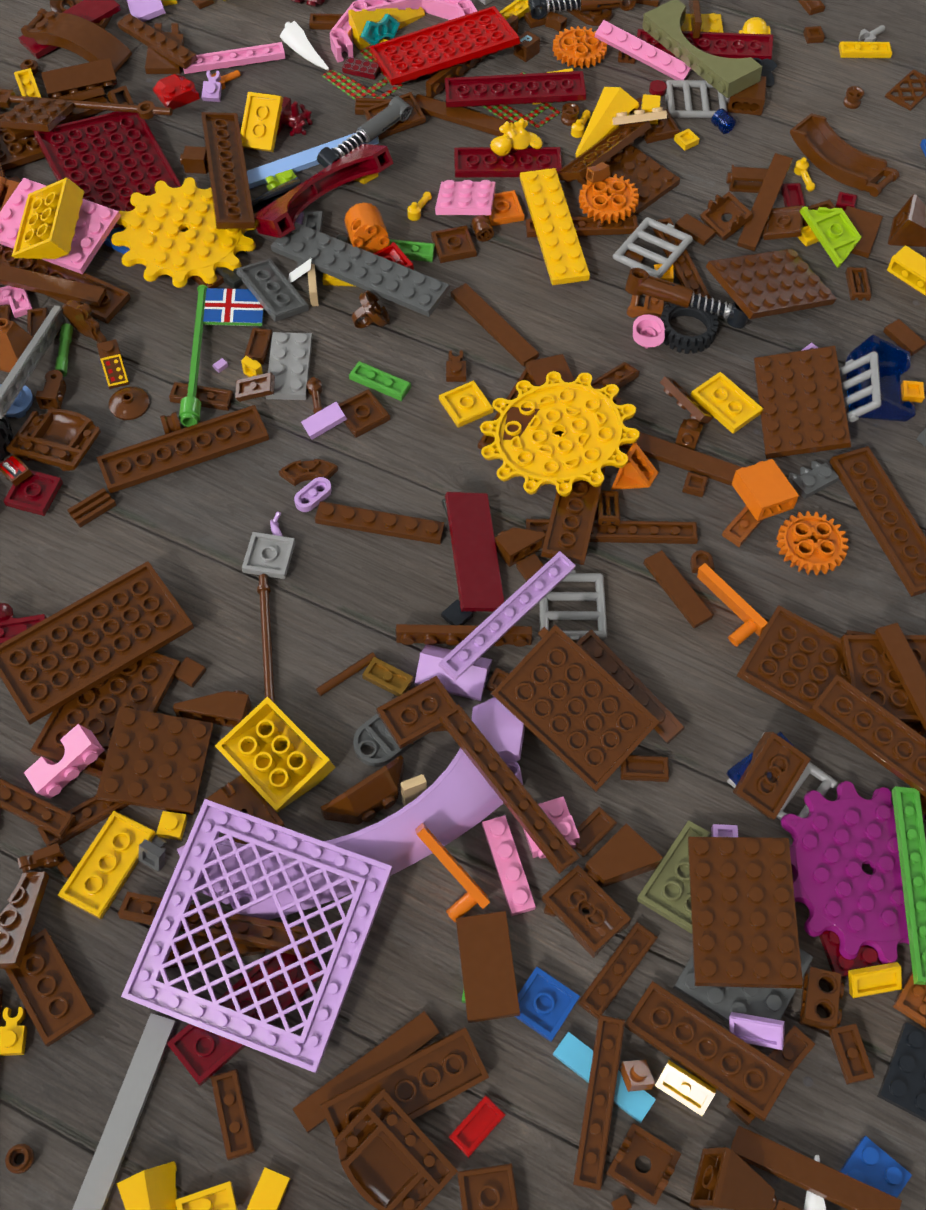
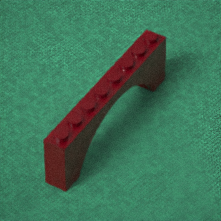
(280, 216)

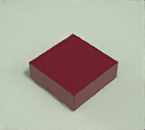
(845, 200)

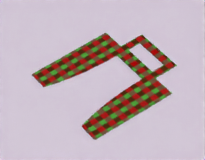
(355, 89)
(509, 114)

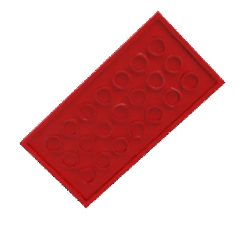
(444, 45)

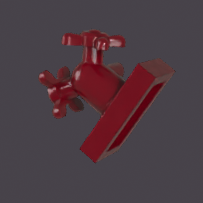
(291, 117)

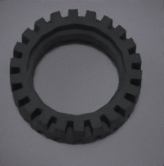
(687, 342)

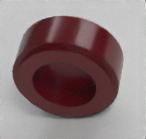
(657, 87)

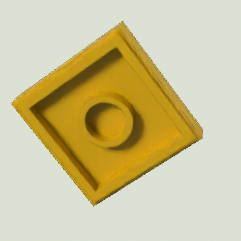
(466, 404)

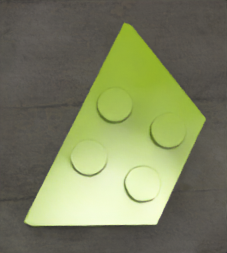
(833, 231)

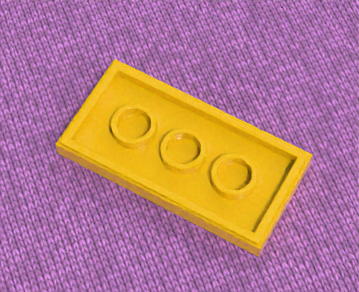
(106, 865)

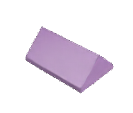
(468, 685)

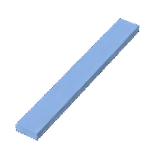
(296, 162)

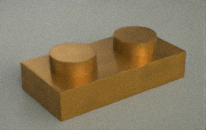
(387, 677)

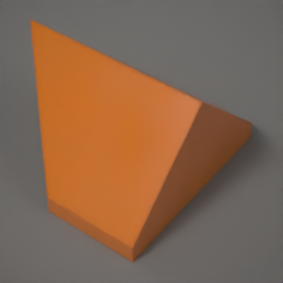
(637, 473)

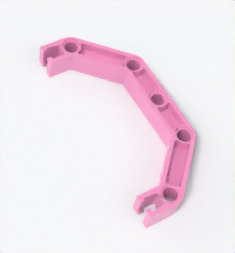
(342, 33)

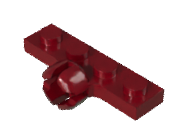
(13, 626)

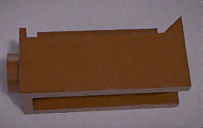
(745, 179)

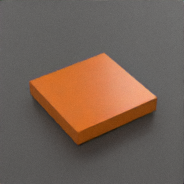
(506, 209)

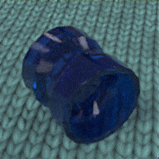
(723, 121)

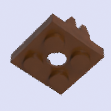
(726, 205)
(662, 1159)

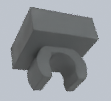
(153, 853)

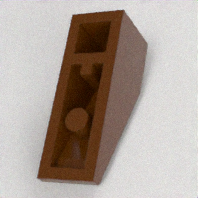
(219, 708)

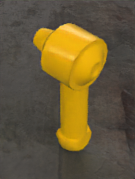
(578, 127)
(801, 169)
(414, 209)

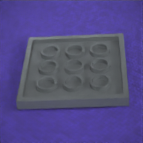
(745, 1000)

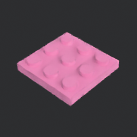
(465, 198)

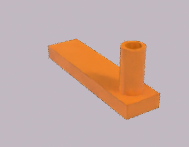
(752, 620)
(474, 892)

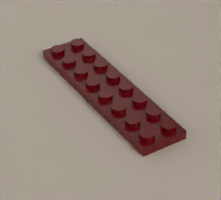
(723, 44)
(515, 89)

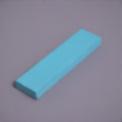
(579, 1059)

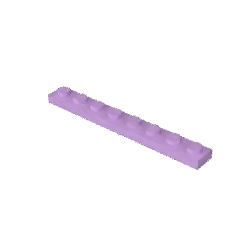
(506, 616)

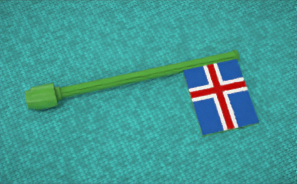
(216, 307)

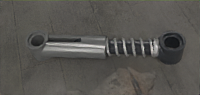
(396, 111)

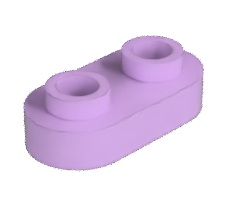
(311, 494)

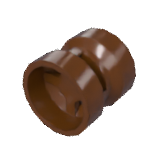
(482, 228)

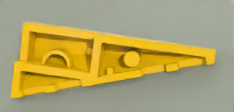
(358, 19)
(611, 101)
(150, 1189)

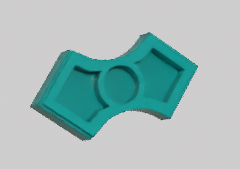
(375, 32)

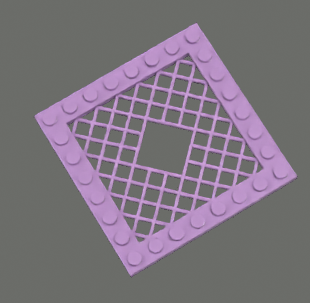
(299, 1050)

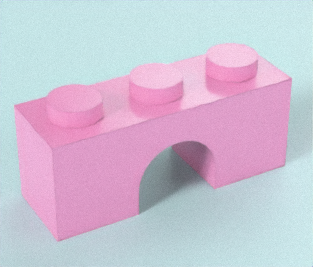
(80, 751)

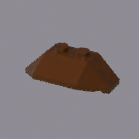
(368, 796)

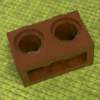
(815, 997)

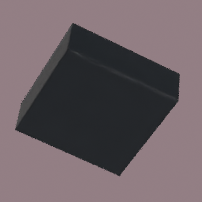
(455, 616)

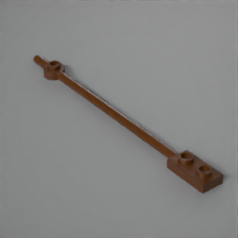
(145, 109)

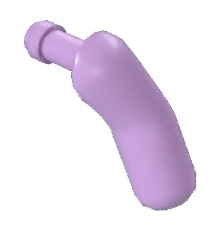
(274, 525)

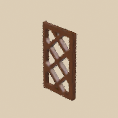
(900, 100)

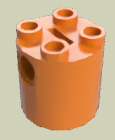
(366, 227)

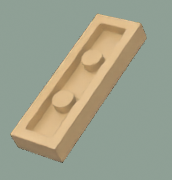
(640, 116)

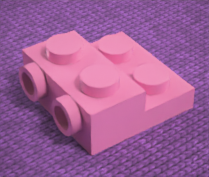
(559, 815)

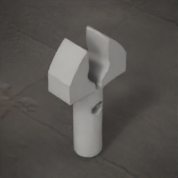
(871, 36)

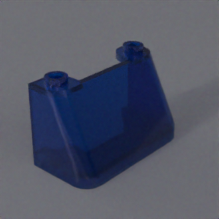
(892, 364)

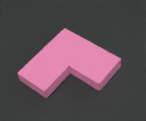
(17, 299)

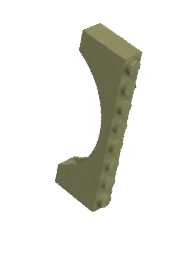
(724, 74)

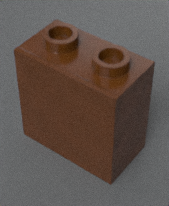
(749, 100)

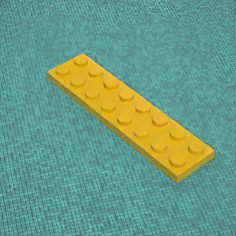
(554, 227)

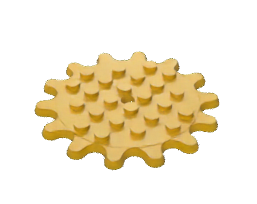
(159, 244)
(589, 441)

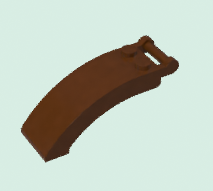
(76, 36)
(840, 159)

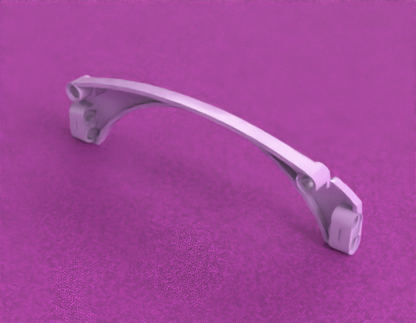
(446, 808)

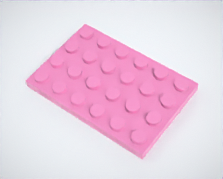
(90, 231)

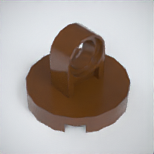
(371, 311)

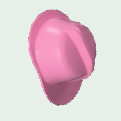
(648, 331)

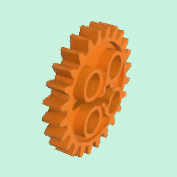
(579, 47)
(609, 199)
(812, 543)

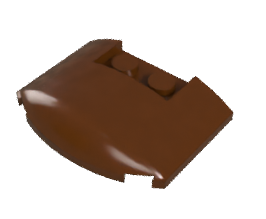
(55, 438)
(391, 1158)

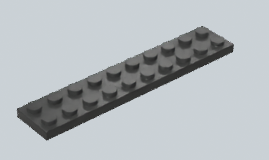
(362, 269)

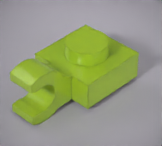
(279, 179)

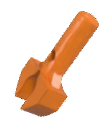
(228, 77)

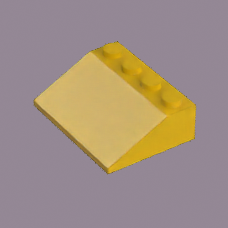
(49, 221)
(275, 755)

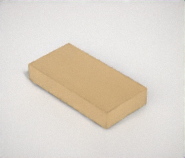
(313, 286)
(413, 788)

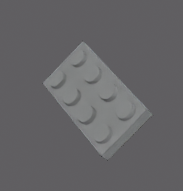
(290, 365)

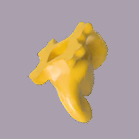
(515, 138)

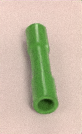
(65, 340)

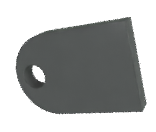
(376, 734)

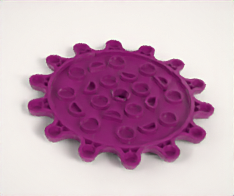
(829, 872)

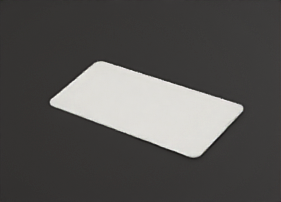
(305, 267)

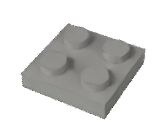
(268, 555)

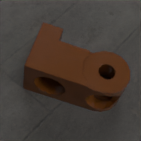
(53, 391)

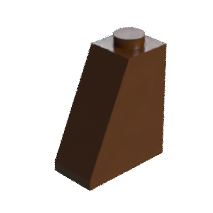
(622, 858)

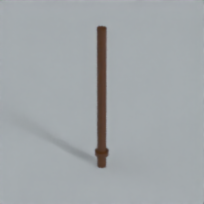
(264, 590)

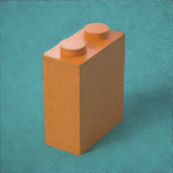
(764, 489)

